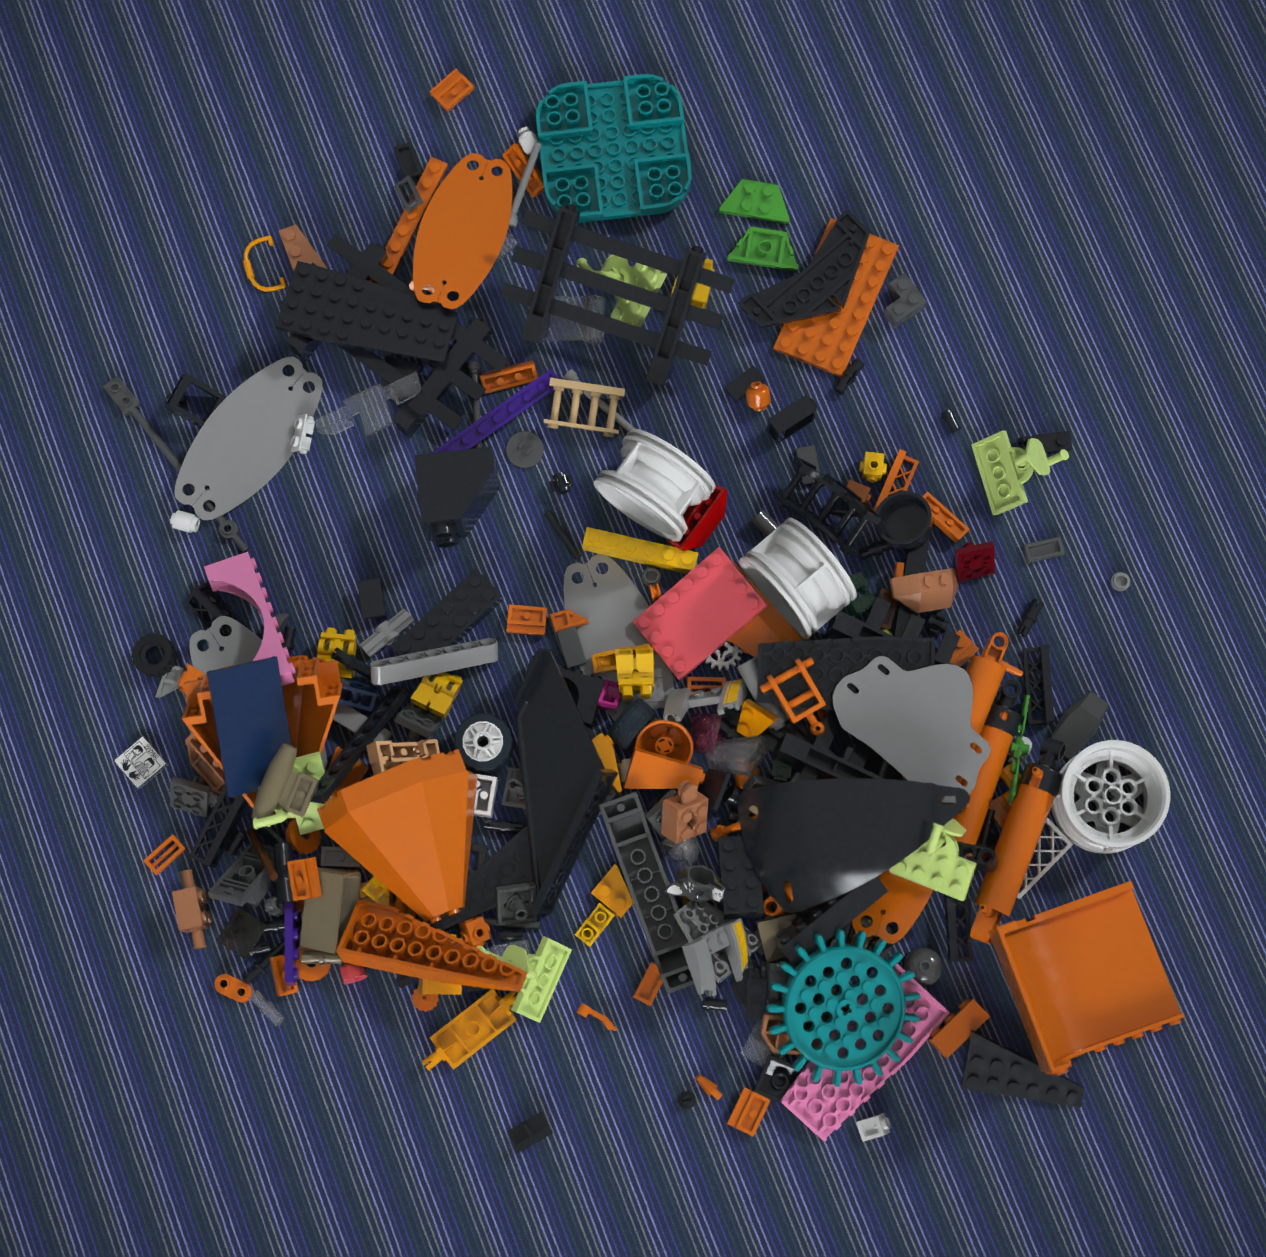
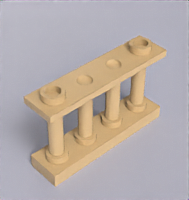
(577, 390)

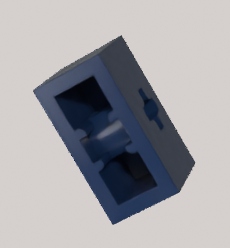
(357, 694)

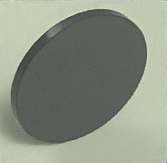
(524, 449)

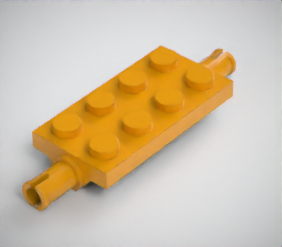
(472, 1029)

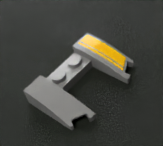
(681, 699)
(699, 952)

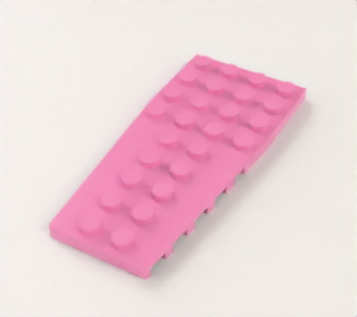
(825, 1106)

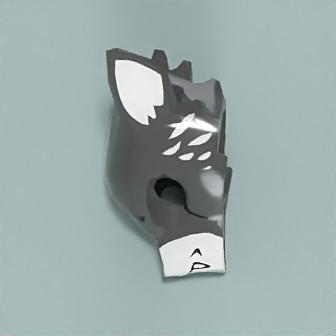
(694, 884)

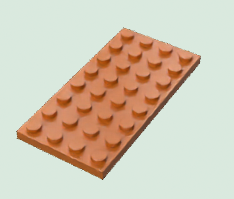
(831, 338)

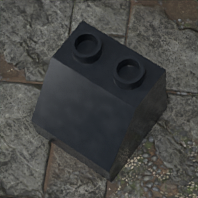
(454, 491)

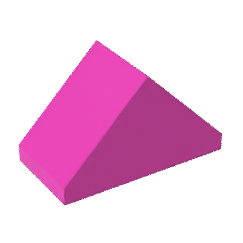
(609, 697)

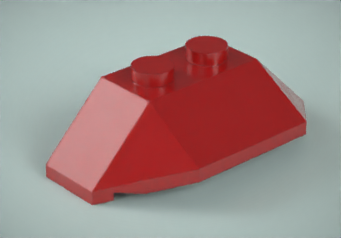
(702, 520)

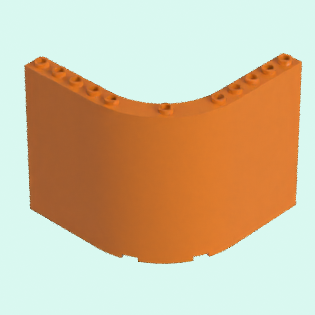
(1085, 976)

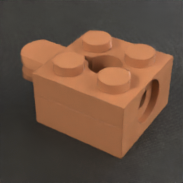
(684, 813)

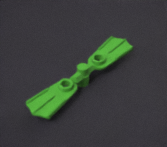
(1018, 748)

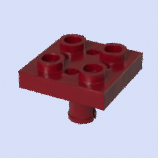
(975, 557)

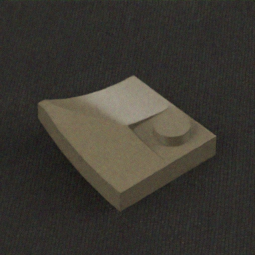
(768, 929)

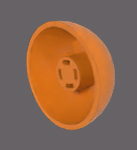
(680, 740)

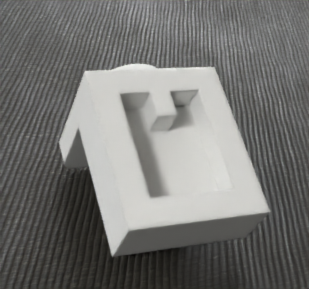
(873, 1127)

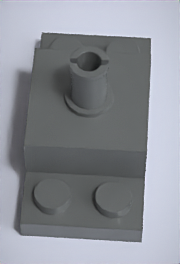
(245, 879)

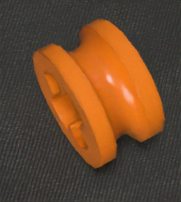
(655, 592)

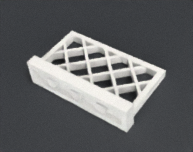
(1054, 859)

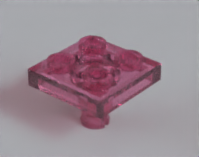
(705, 732)

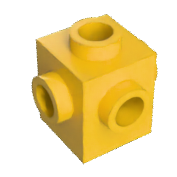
(873, 466)

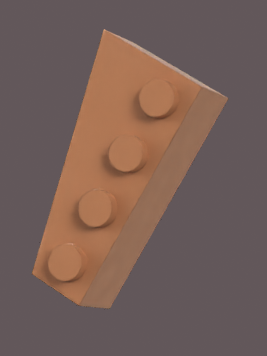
(298, 247)

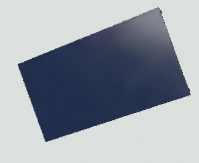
(248, 721)

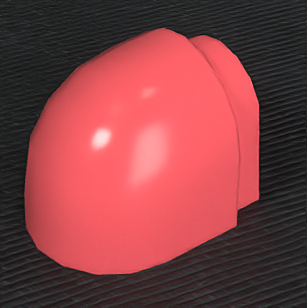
(352, 973)

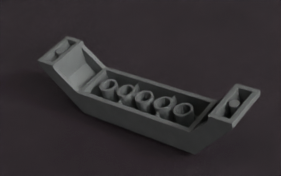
(646, 885)

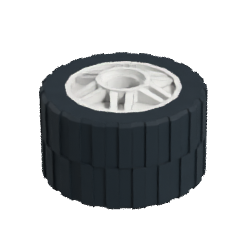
(484, 728)

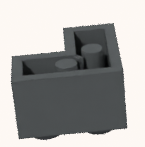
(907, 301)

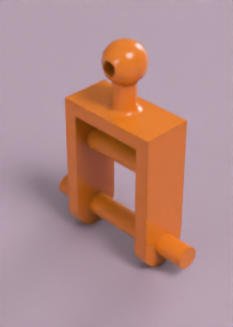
(787, 706)

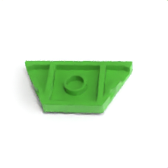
(756, 201)
(765, 249)

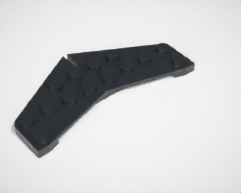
(810, 291)

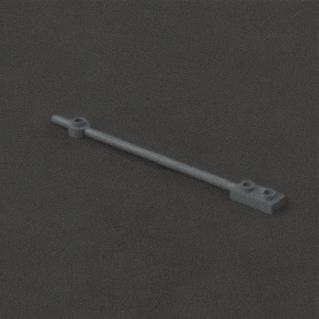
(130, 405)

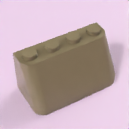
(327, 916)

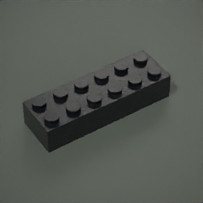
(452, 616)
(826, 918)

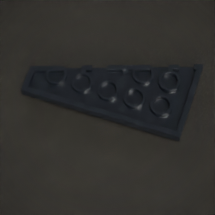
(1008, 1073)

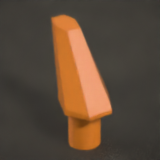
(709, 1087)

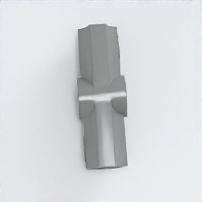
(387, 633)

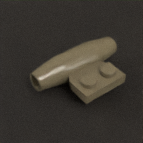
(284, 787)

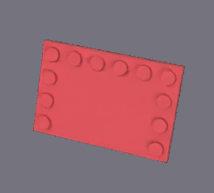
(700, 613)

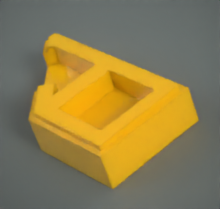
(376, 891)

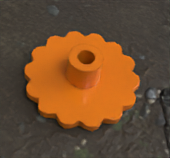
(424, 1001)

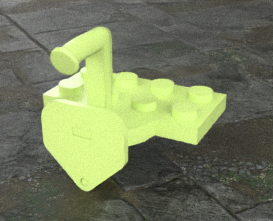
(637, 275)
(1002, 469)
(312, 766)
(939, 864)
(542, 975)

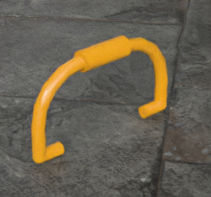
(248, 268)

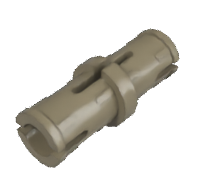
(320, 957)

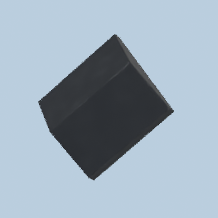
(775, 1078)

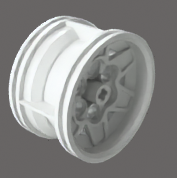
(655, 484)
(799, 577)
(1146, 778)

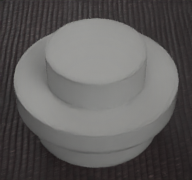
(1120, 581)

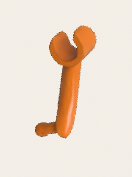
(584, 1010)

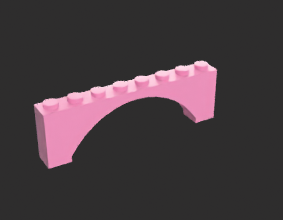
(239, 578)

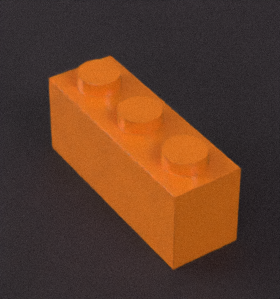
(958, 1027)

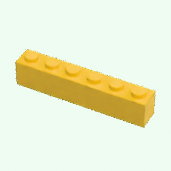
(639, 551)

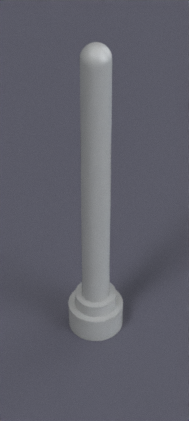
(523, 184)
(572, 376)

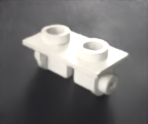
(303, 425)

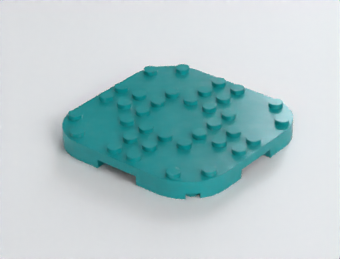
(614, 147)

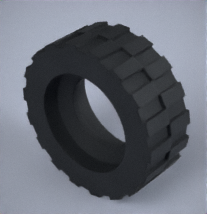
(144, 645)

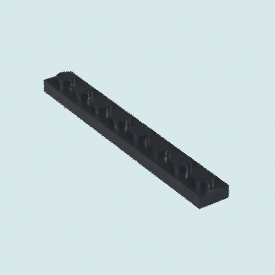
(357, 746)

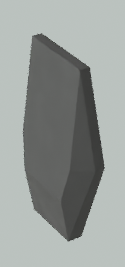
(1080, 723)

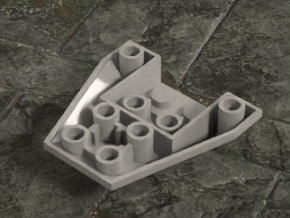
(702, 917)

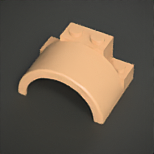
(386, 755)

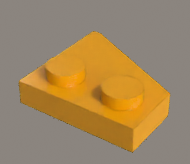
(754, 719)
(613, 892)

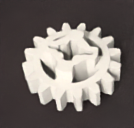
(730, 651)

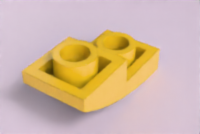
(595, 924)

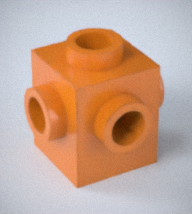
(475, 931)

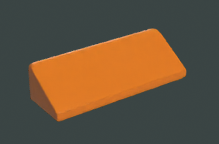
(517, 161)
(508, 377)

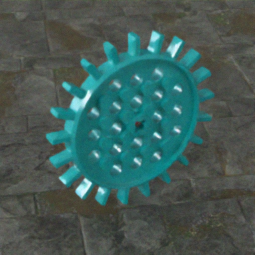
(888, 1022)

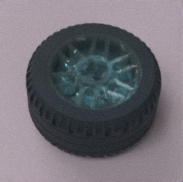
(631, 722)

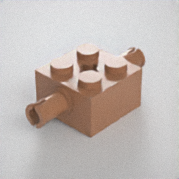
(191, 909)

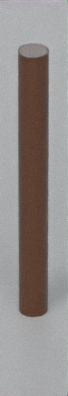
(262, 854)

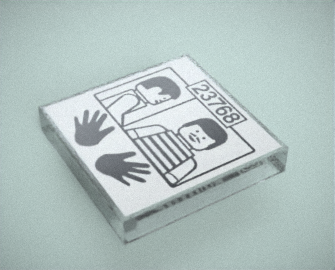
(140, 762)

